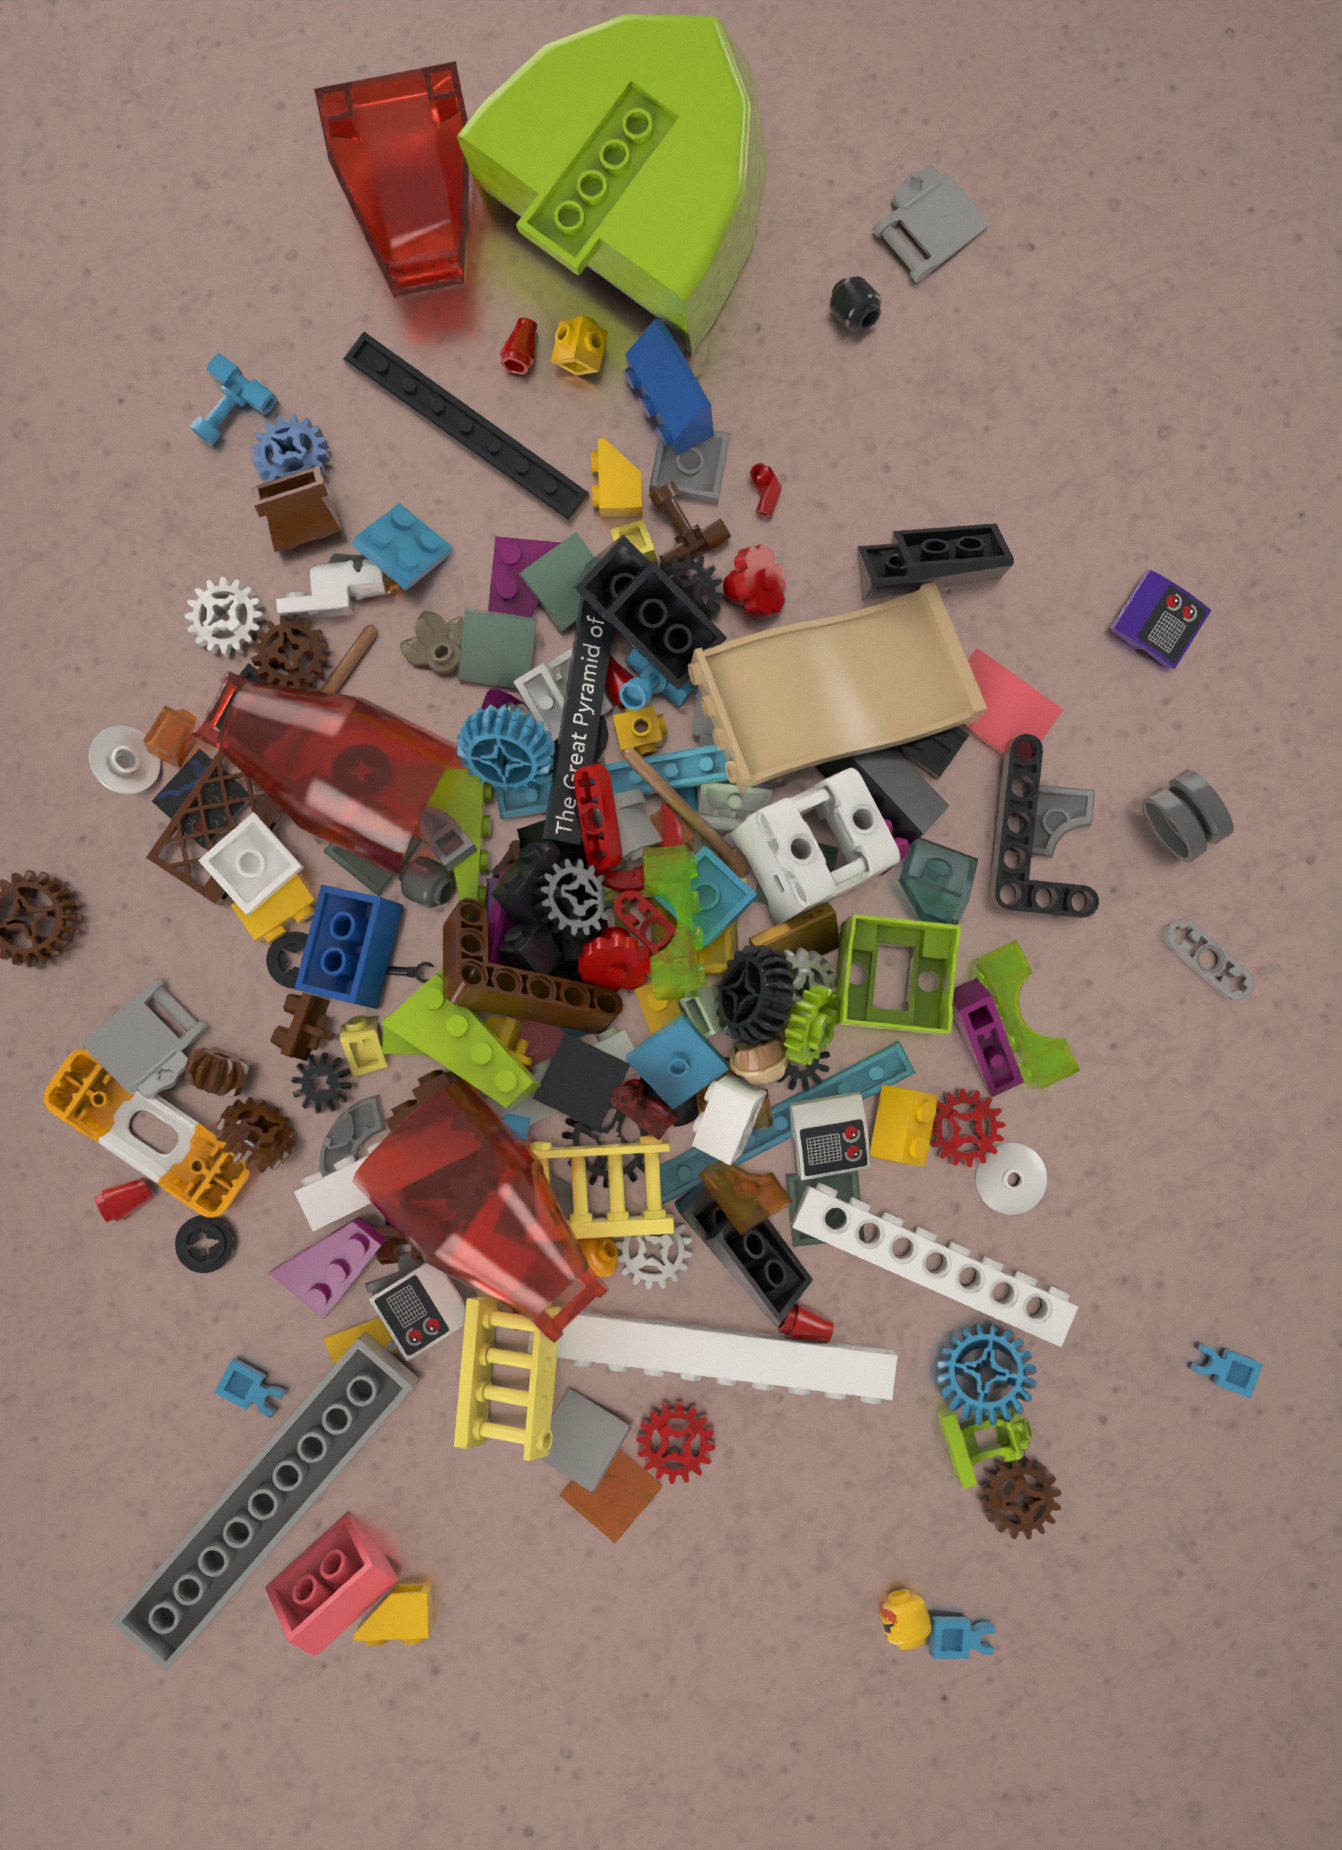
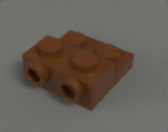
(429, 1085)

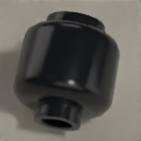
(855, 303)

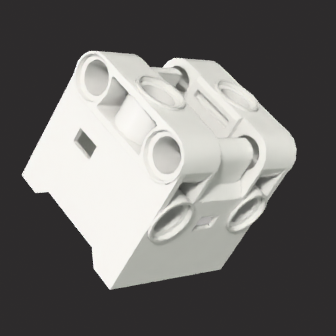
(807, 882)

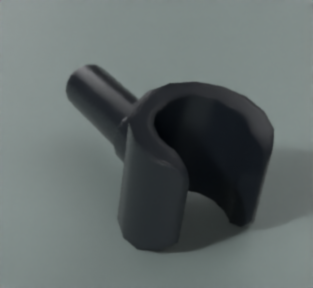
(409, 971)

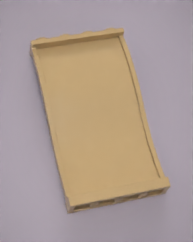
(836, 687)

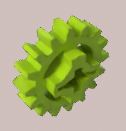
(811, 1024)

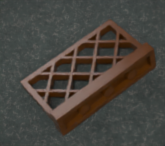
(267, 811)

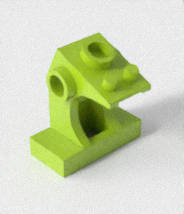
(1012, 1435)

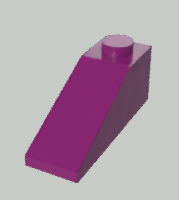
(985, 1037)

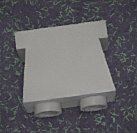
(634, 826)

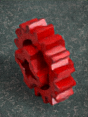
(976, 1115)
(658, 1457)

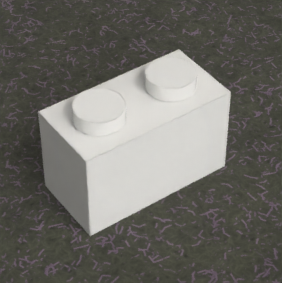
(727, 1118)

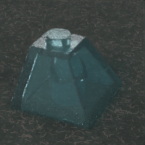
(937, 881)

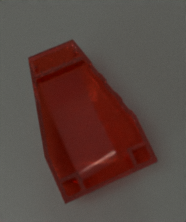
(404, 172)

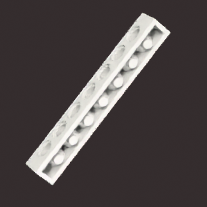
(1048, 1324)

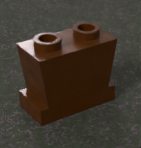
(296, 509)

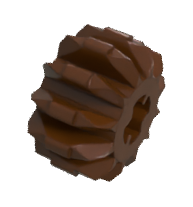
(216, 1072)

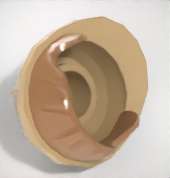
(761, 1062)

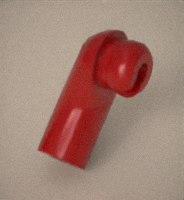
(768, 487)

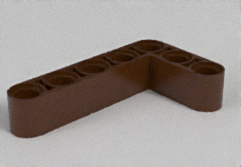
(514, 992)

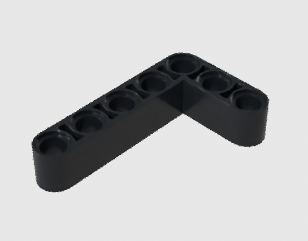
(1023, 841)

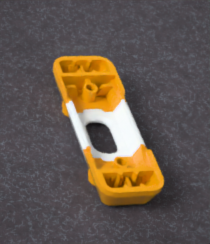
(101, 1109)

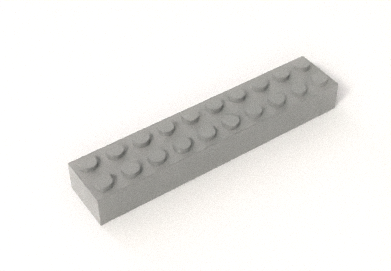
(265, 1501)

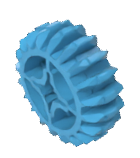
(505, 748)
(970, 1370)

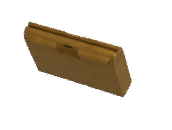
(810, 930)

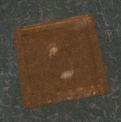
(618, 1499)

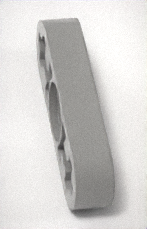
(1221, 984)

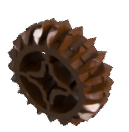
(18, 892)

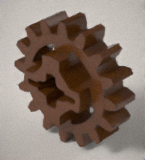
(276, 655)
(255, 1134)
(1036, 1496)

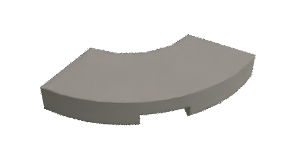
(351, 1132)

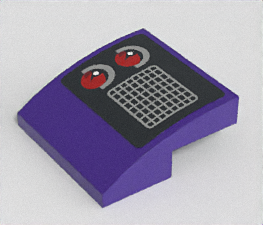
(1160, 619)

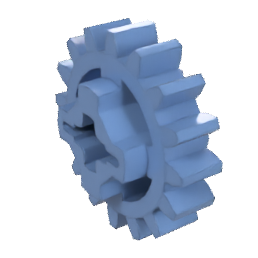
(292, 440)

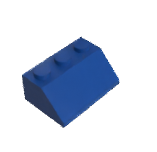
(669, 389)
(349, 946)

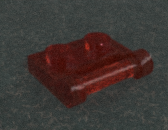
(652, 1115)

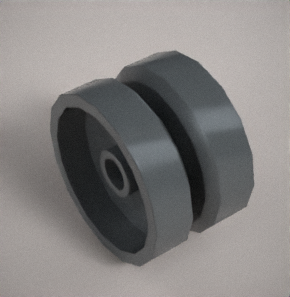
(1188, 815)

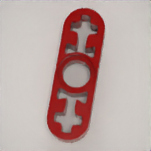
(603, 790)
(644, 908)

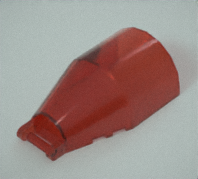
(331, 762)
(479, 1207)

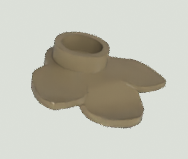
(432, 639)

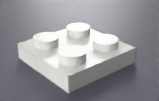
(251, 863)

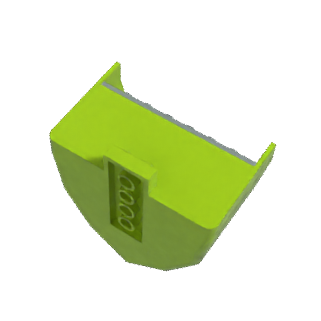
(632, 159)

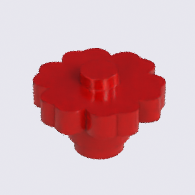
(756, 581)
(615, 961)

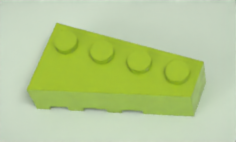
(462, 1044)

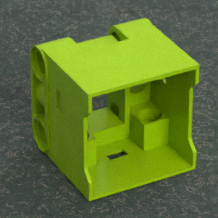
(933, 952)

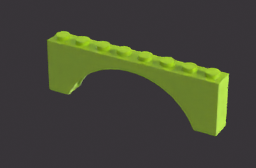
(465, 801)

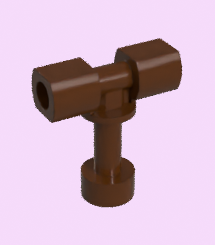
(690, 538)

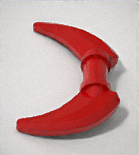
(634, 879)

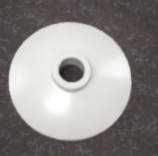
(126, 745)
(993, 1184)

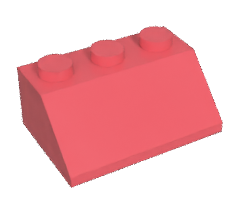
(330, 1586)

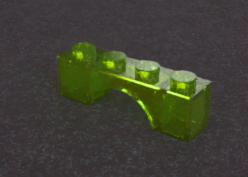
(676, 968)
(1042, 1058)

